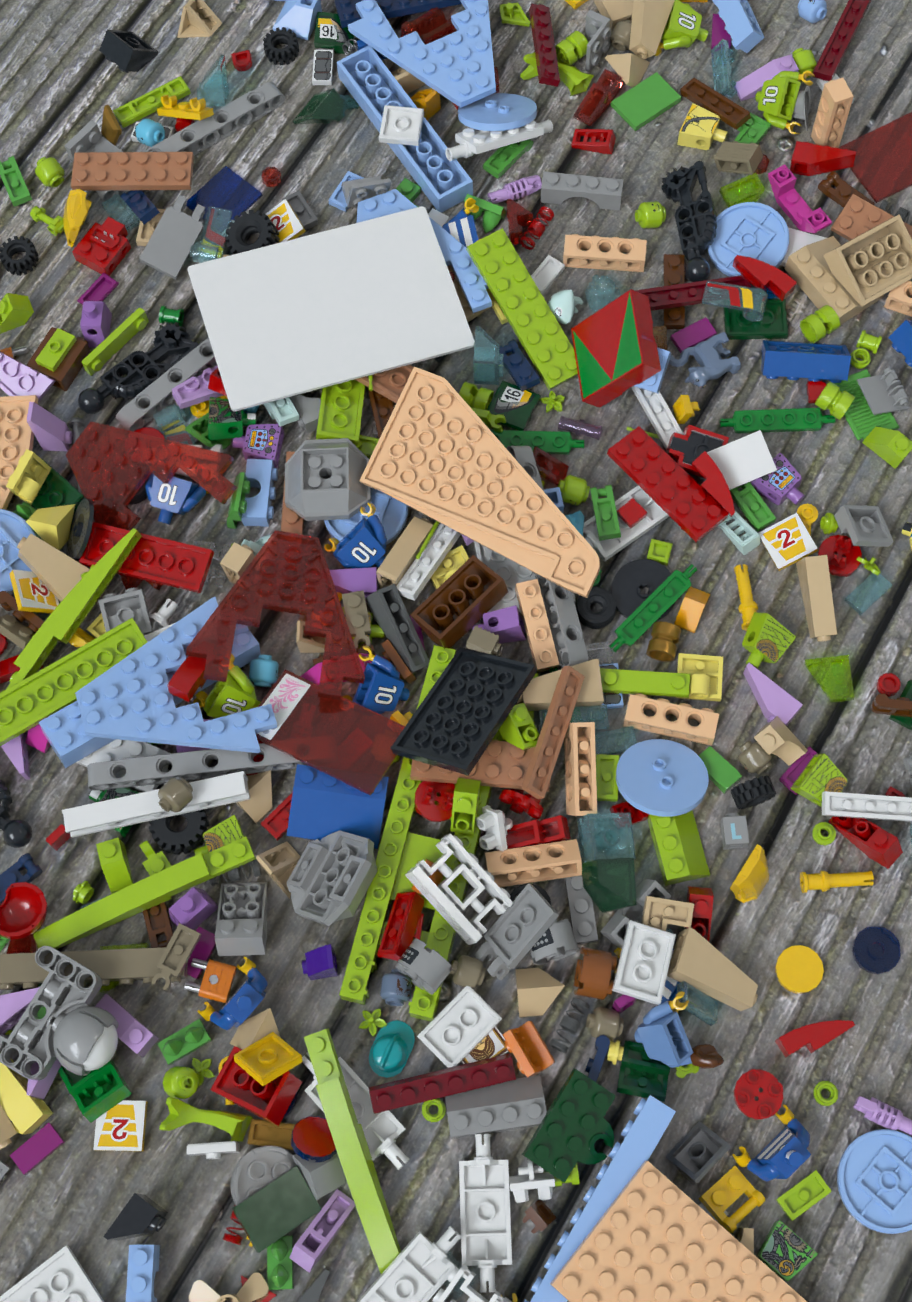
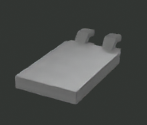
(173, 238)
(516, 932)

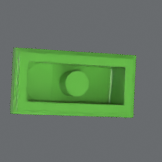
(720, 770)

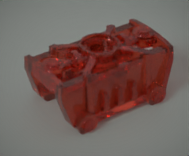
(429, 26)

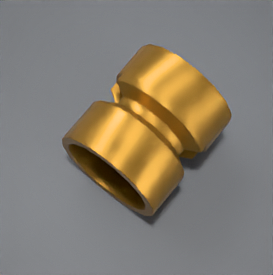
(663, 641)

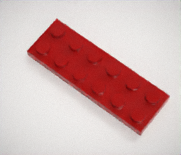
(667, 484)
(152, 558)

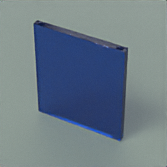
(226, 192)

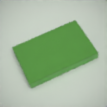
(645, 101)

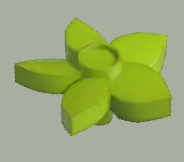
(553, 402)
(869, 565)
(372, 1021)
(202, 1069)

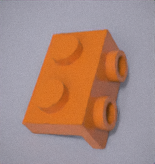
(528, 1049)

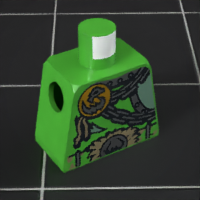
(785, 1251)

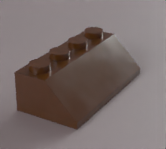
(460, 602)

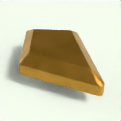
(110, 126)

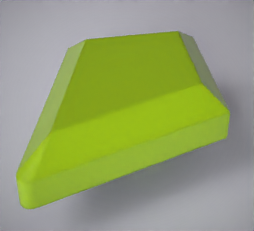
(513, 14)

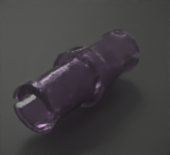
(580, 427)

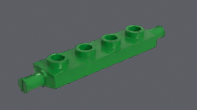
(777, 420)
(548, 441)
(653, 608)

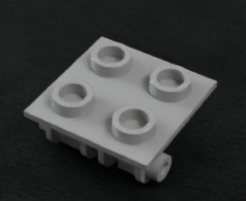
(884, 392)

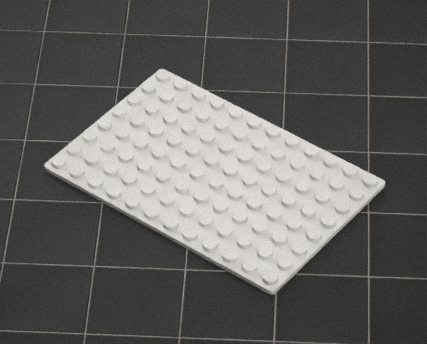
(329, 308)

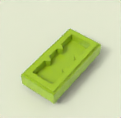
(56, 349)

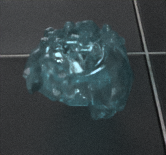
(601, 292)

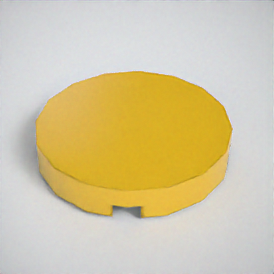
(799, 969)

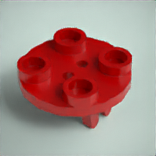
(841, 546)
(426, 796)
(522, 803)
(768, 1100)

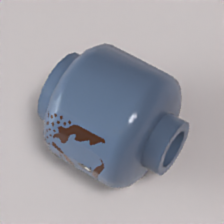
(396, 988)

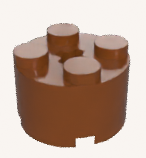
(594, 973)

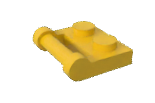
(725, 1193)

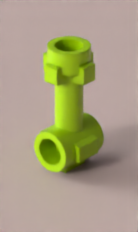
(55, 225)

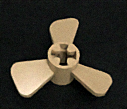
(253, 1289)

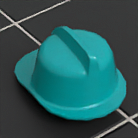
(391, 1049)

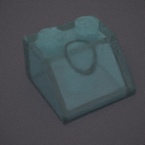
(214, 84)
(487, 359)
(606, 836)

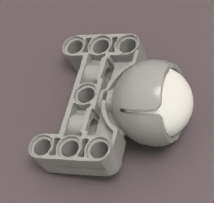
(70, 1031)

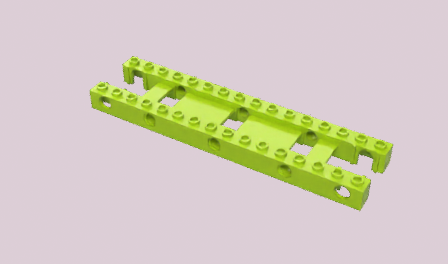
(396, 856)

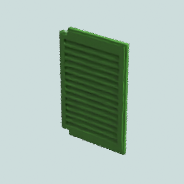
(859, 413)

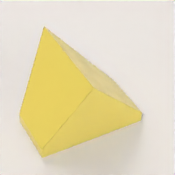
(53, 524)

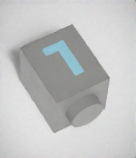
(734, 831)

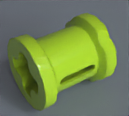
(869, 342)

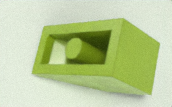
(889, 445)
(115, 864)

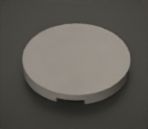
(258, 1169)

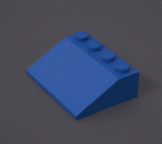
(329, 805)

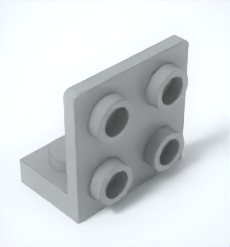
(597, 34)
(89, 140)
(364, 188)

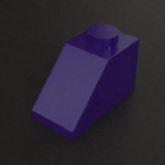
(320, 963)

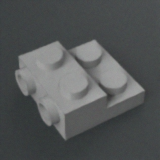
(864, 525)
(122, 607)

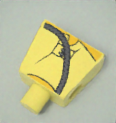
(700, 129)

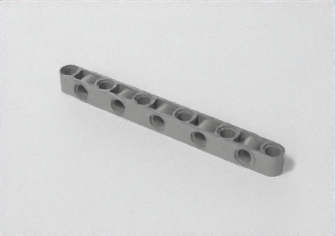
(217, 127)
(159, 393)
(557, 600)
(185, 765)

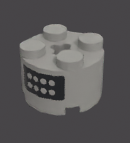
(555, 943)
(424, 966)

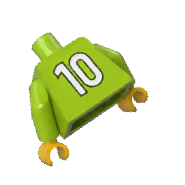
(682, 28)
(779, 98)
(230, 696)

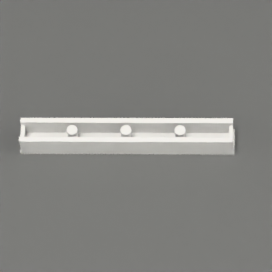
(145, 805)

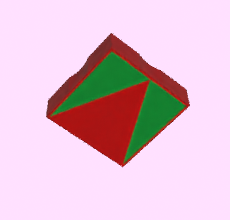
(615, 348)

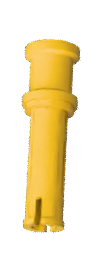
(748, 605)
(825, 881)

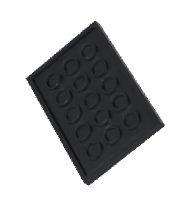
(464, 710)

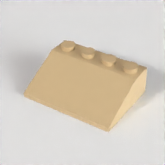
(873, 261)
(815, 279)

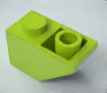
(14, 311)
(519, 728)
(465, 806)

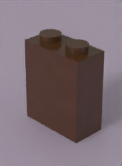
(68, 367)

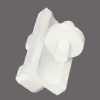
(496, 828)
(531, 1178)

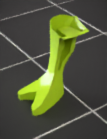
(570, 76)
(184, 1113)

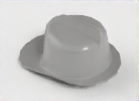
(802, 105)

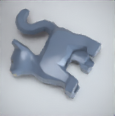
(708, 357)

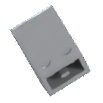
(242, 919)

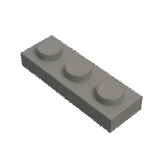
(581, 911)

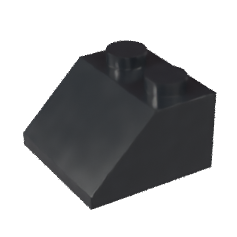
(127, 50)
(137, 1219)

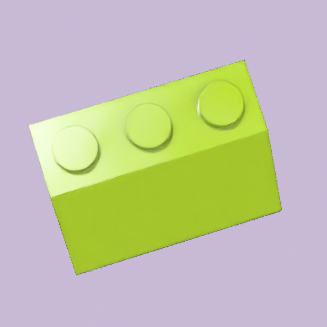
(678, 848)

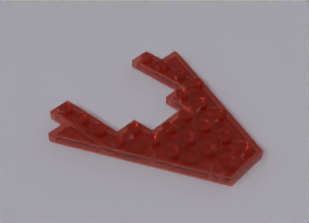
(117, 462)
(289, 578)

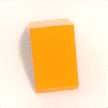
(427, 100)
(691, 609)

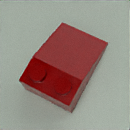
(264, 1101)

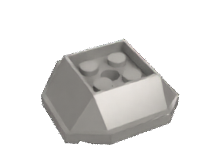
(328, 498)
(332, 877)

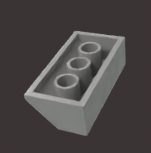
(496, 1108)

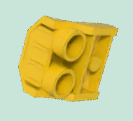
(75, 213)
(752, 877)

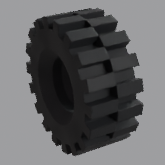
(248, 225)
(183, 840)

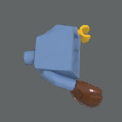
(667, 1041)

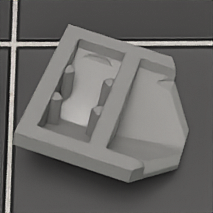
(321, 1176)

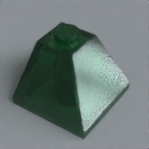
(322, 108)
(610, 883)

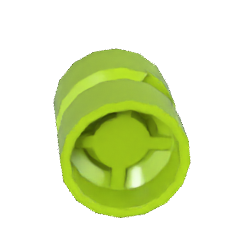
(571, 48)
(819, 324)
(476, 397)
(834, 400)

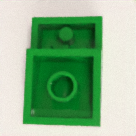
(97, 1090)

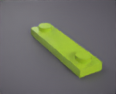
(150, 102)
(115, 341)
(645, 682)

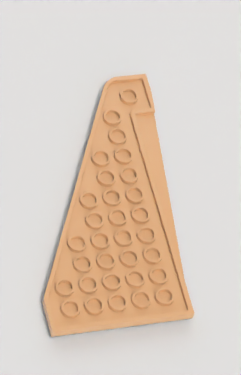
(459, 473)

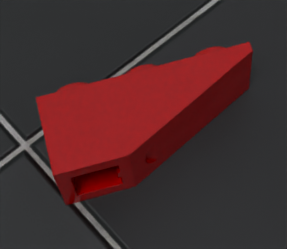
(816, 159)
(869, 838)
(702, 909)

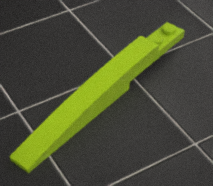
(73, 609)
(145, 894)
(352, 1149)

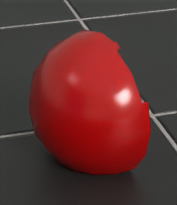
(22, 911)

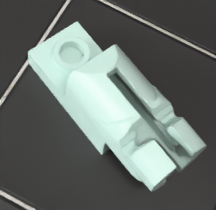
(282, 411)

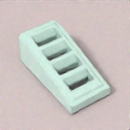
(746, 542)

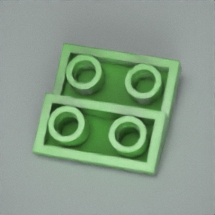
(238, 503)

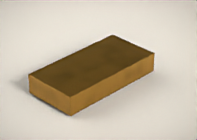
(268, 1134)

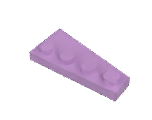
(22, 380)
(194, 390)

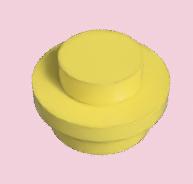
(615, 1052)

